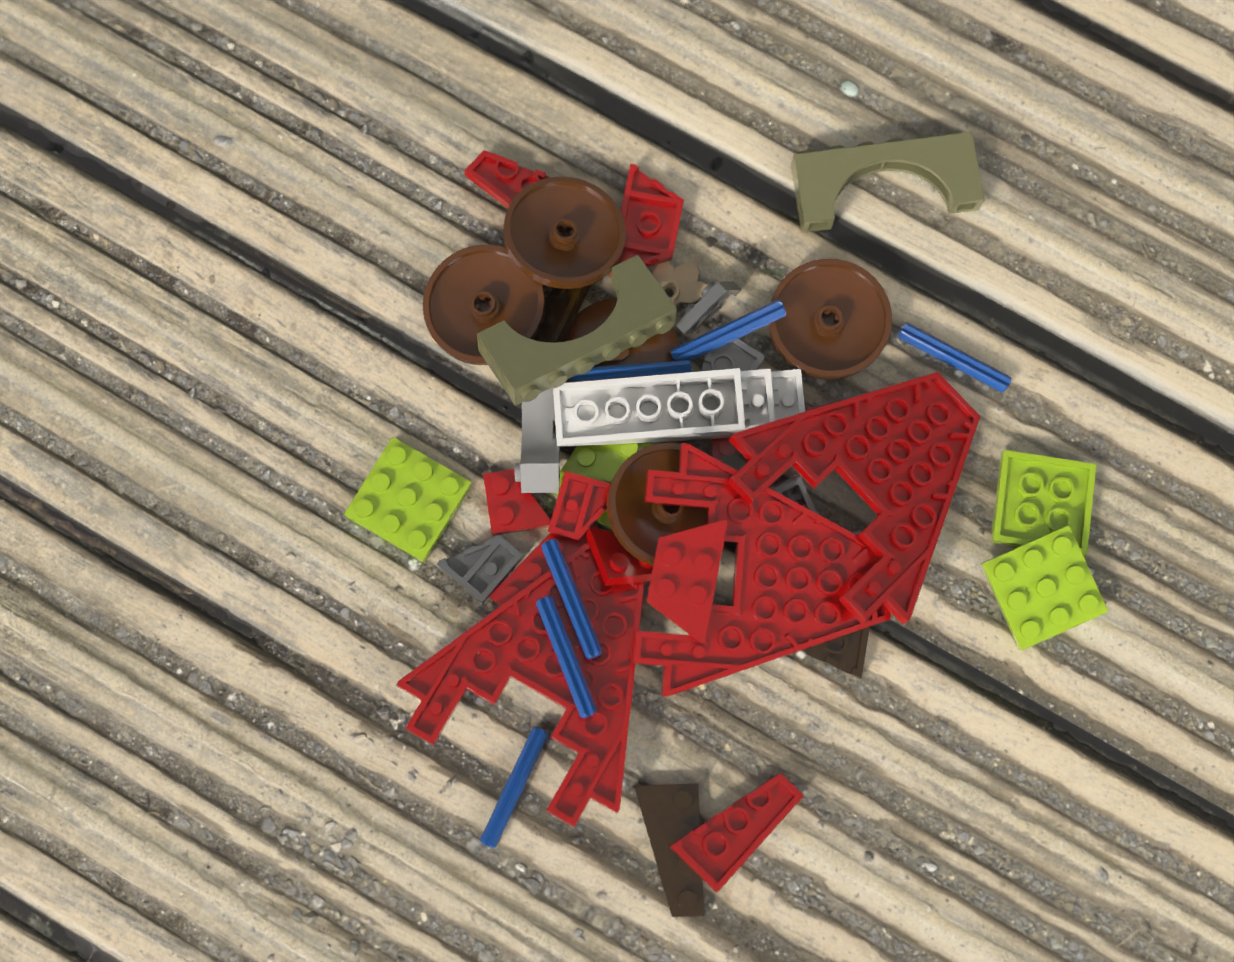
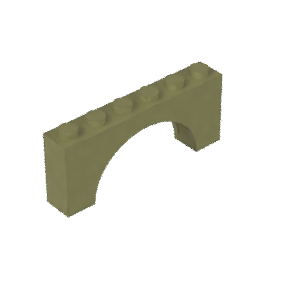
(942, 161)
(533, 366)

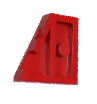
(578, 505)
(508, 507)

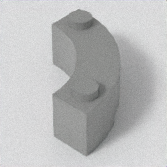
(539, 450)

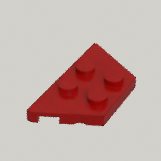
(650, 219)
(687, 576)

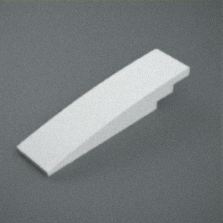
(674, 406)

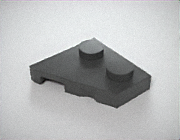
(713, 296)
(482, 566)

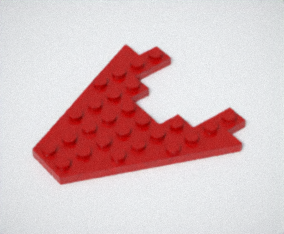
(897, 453)
(784, 583)
(517, 646)

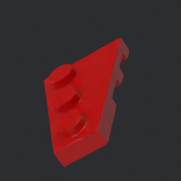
(501, 176)
(614, 561)

